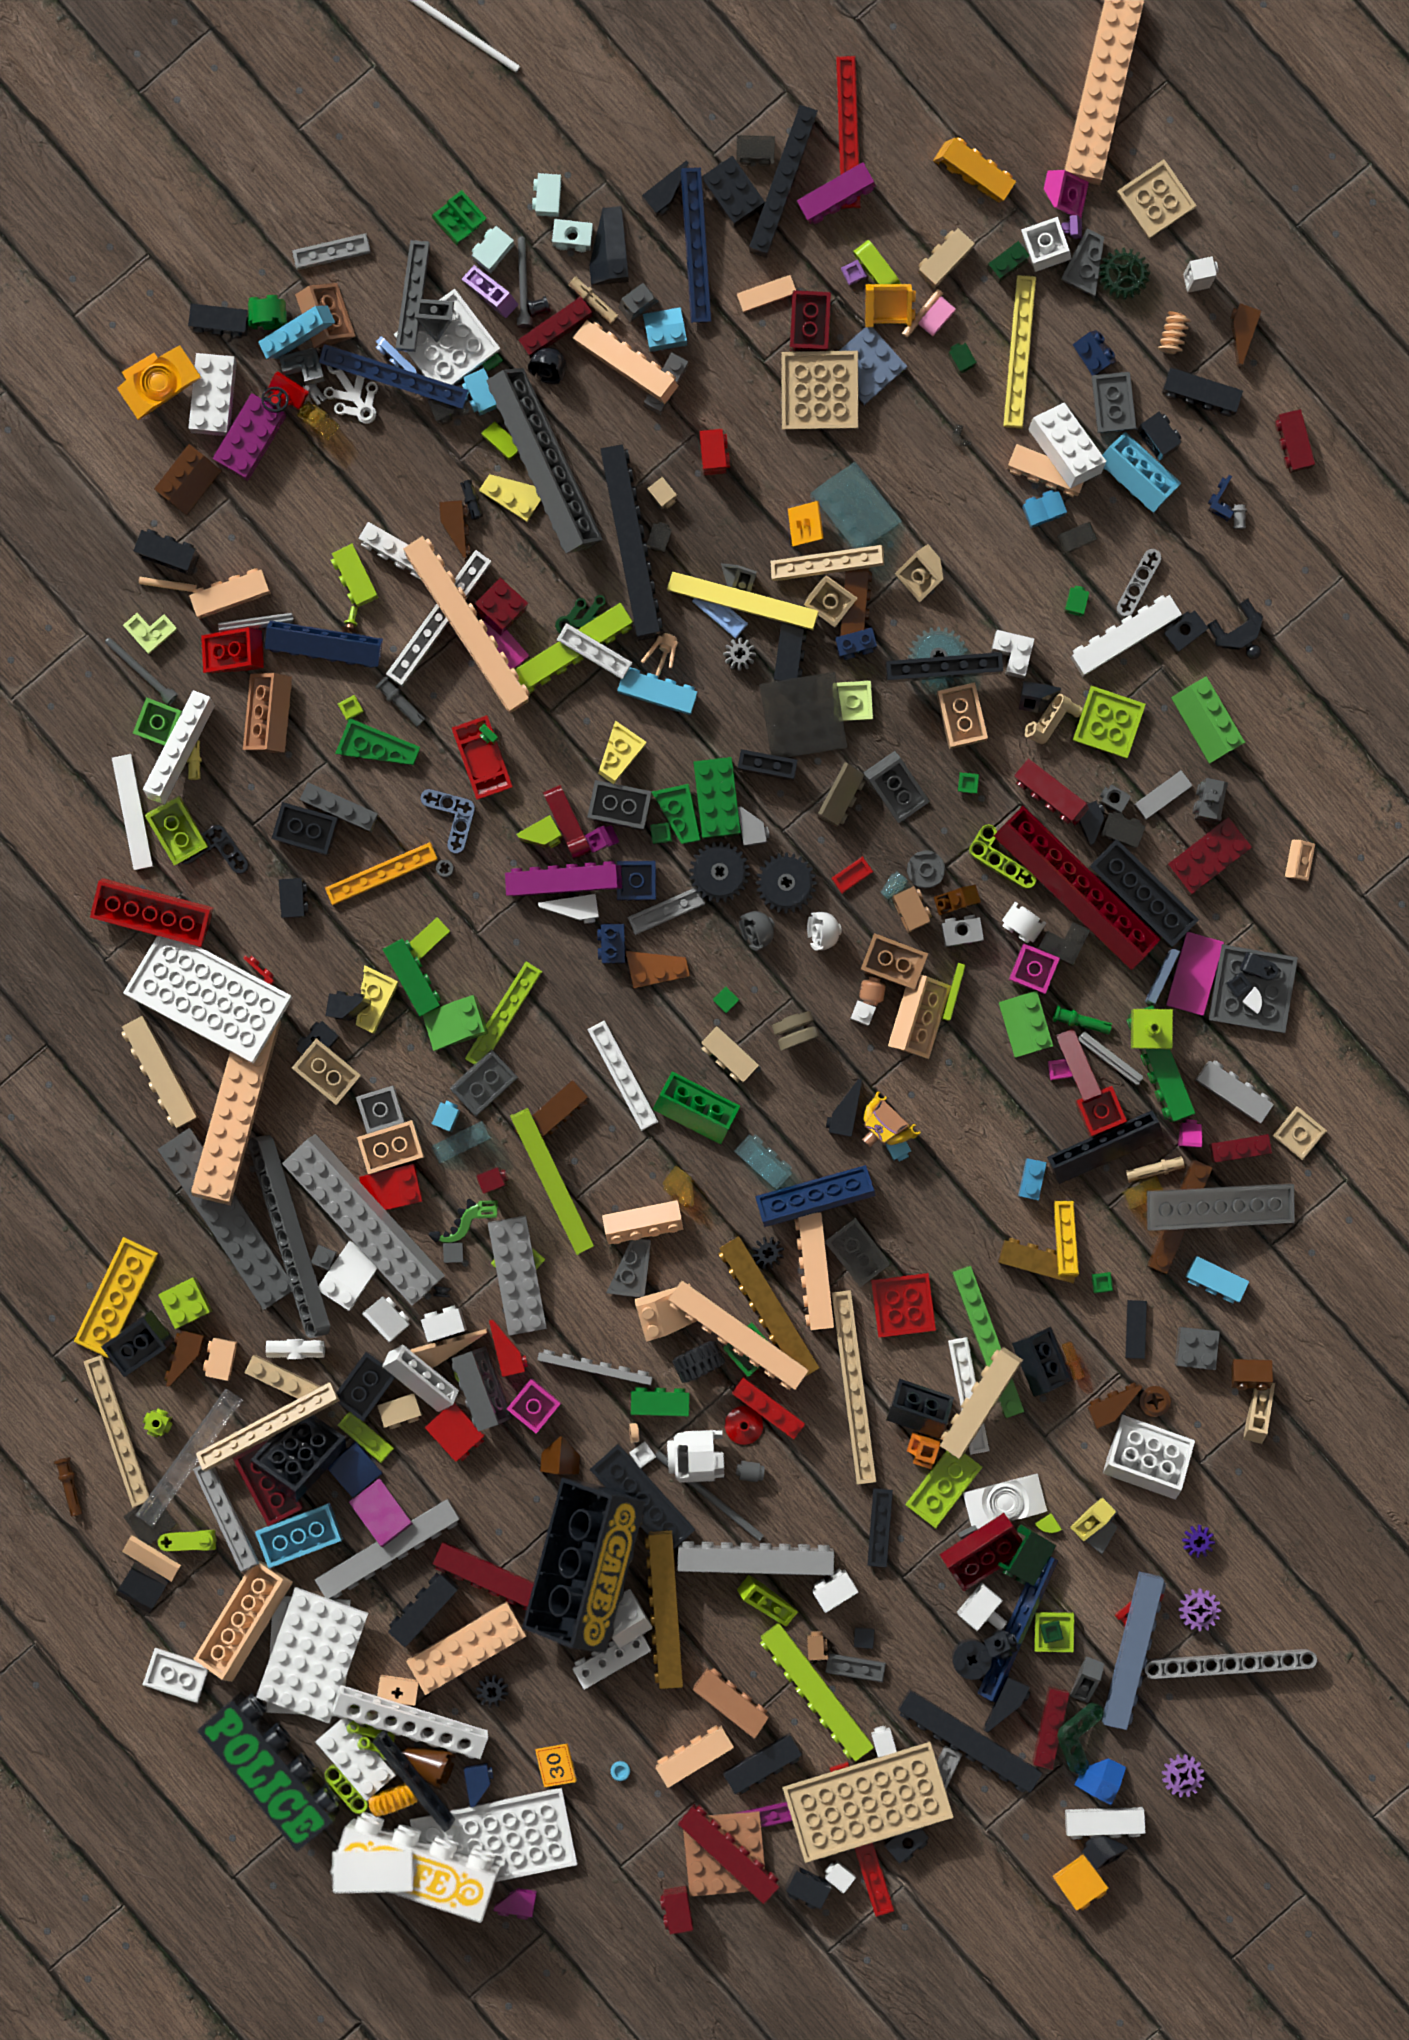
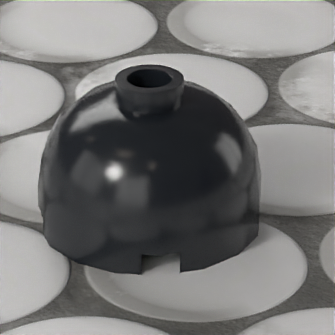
(549, 365)

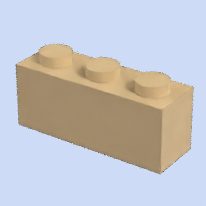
(945, 257)
(729, 1055)

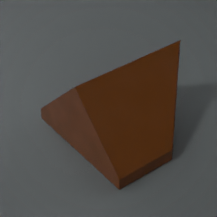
(560, 1458)

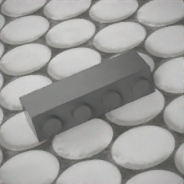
(339, 807)

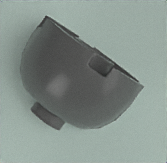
(757, 928)

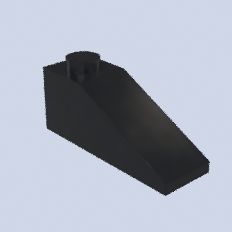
(662, 194)
(844, 1115)
(1009, 1700)

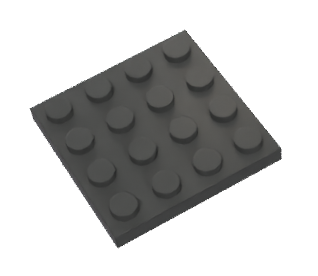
(1274, 993)

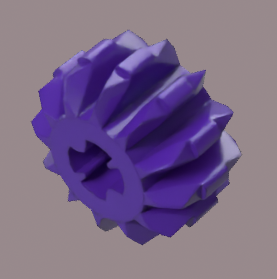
(1194, 1536)

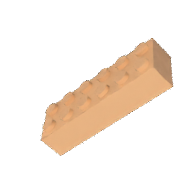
(242, 1621)
(466, 1647)

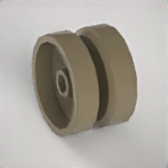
(795, 1030)

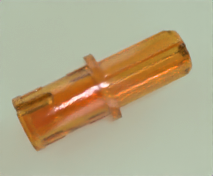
(1073, 1360)

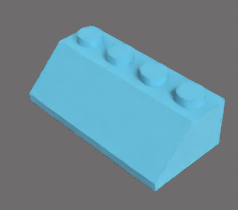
(1139, 472)

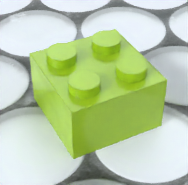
(185, 1302)

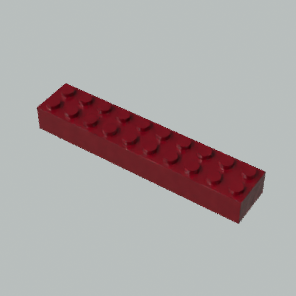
(1077, 887)

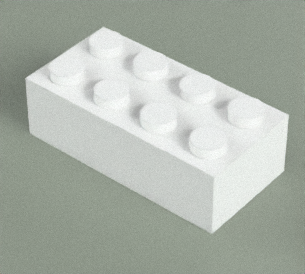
(212, 394)
(1067, 445)
(361, 1767)

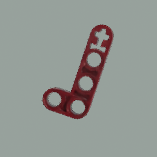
(567, 822)

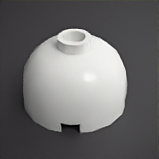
(824, 930)

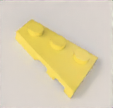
(620, 752)
(380, 990)

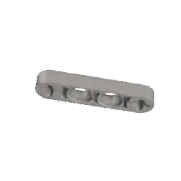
(1136, 581)

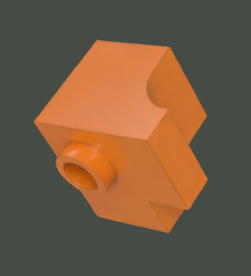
(924, 1449)

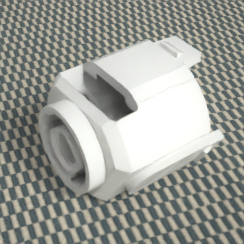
(693, 1456)

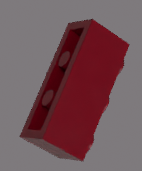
(1294, 441)
(1240, 1148)
(492, 1180)

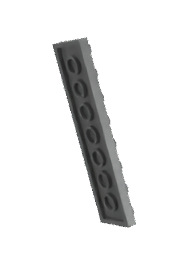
(1220, 1207)

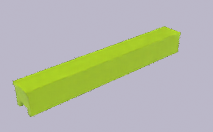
(552, 1181)

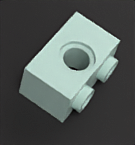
(563, 228)

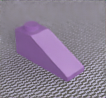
(490, 291)

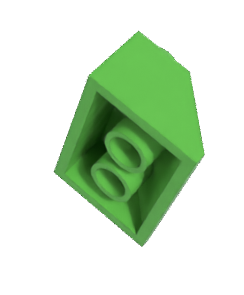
(1025, 1024)

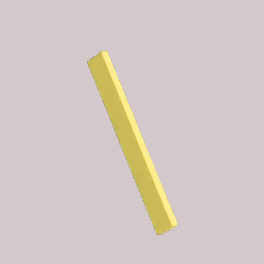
(1019, 351)
(743, 601)

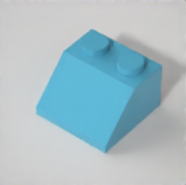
(665, 329)

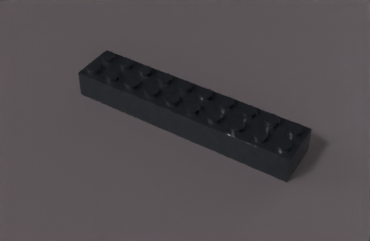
(630, 542)

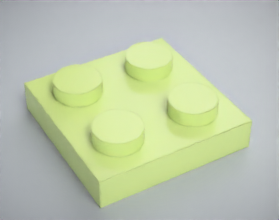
(855, 700)

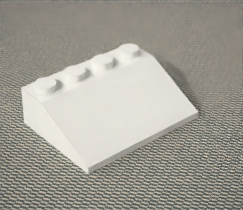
(1149, 1457)

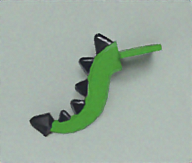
(467, 1215)

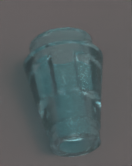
(894, 885)

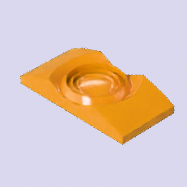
(158, 382)

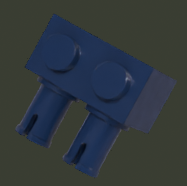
(612, 943)

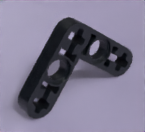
(220, 844)

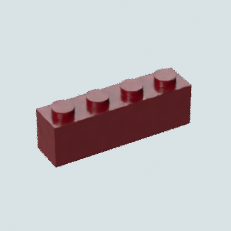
(555, 327)
(1051, 792)
(1050, 1723)

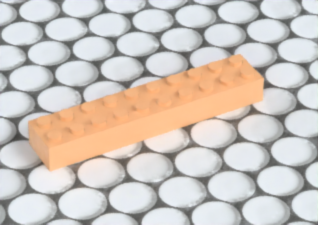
(1103, 89)
(468, 628)
(232, 1125)

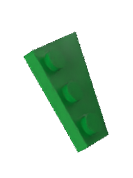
(680, 812)

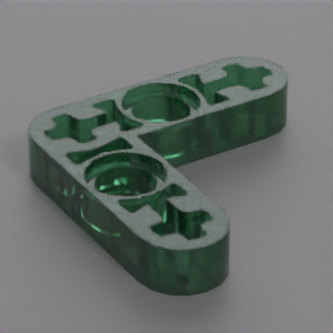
(1091, 1715)

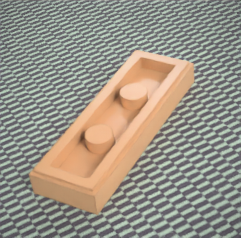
(766, 293)
(151, 1558)

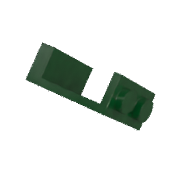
(1030, 1557)

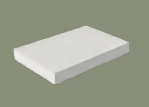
(176, 1675)

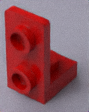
(266, 973)

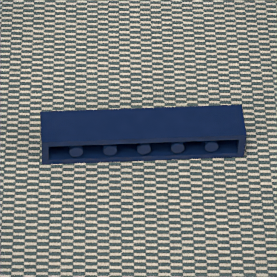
(323, 644)

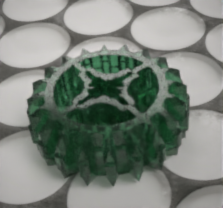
(1118, 269)

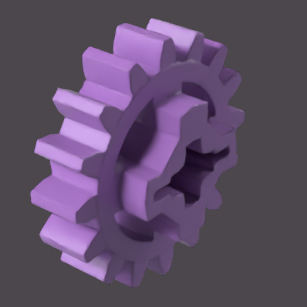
(1199, 1600)
(1188, 1765)

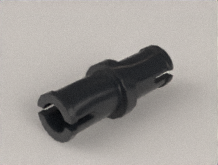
(471, 499)

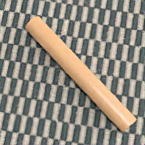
(909, 329)
(167, 584)

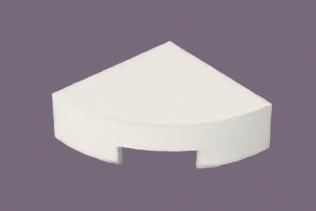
(1253, 1000)

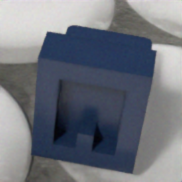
(1221, 510)

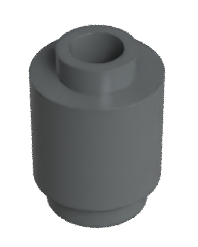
(750, 1471)

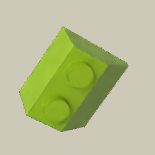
(542, 833)

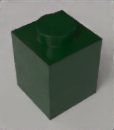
(961, 358)

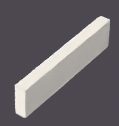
(594, 651)

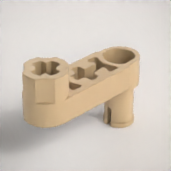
(1041, 731)

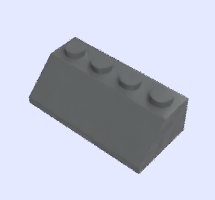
(481, 1388)

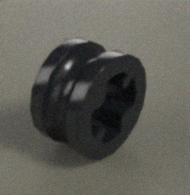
(442, 1291)

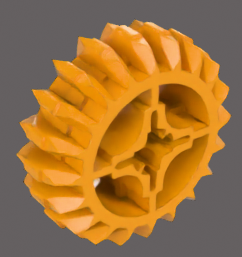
(391, 1800)

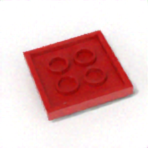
(903, 1305)

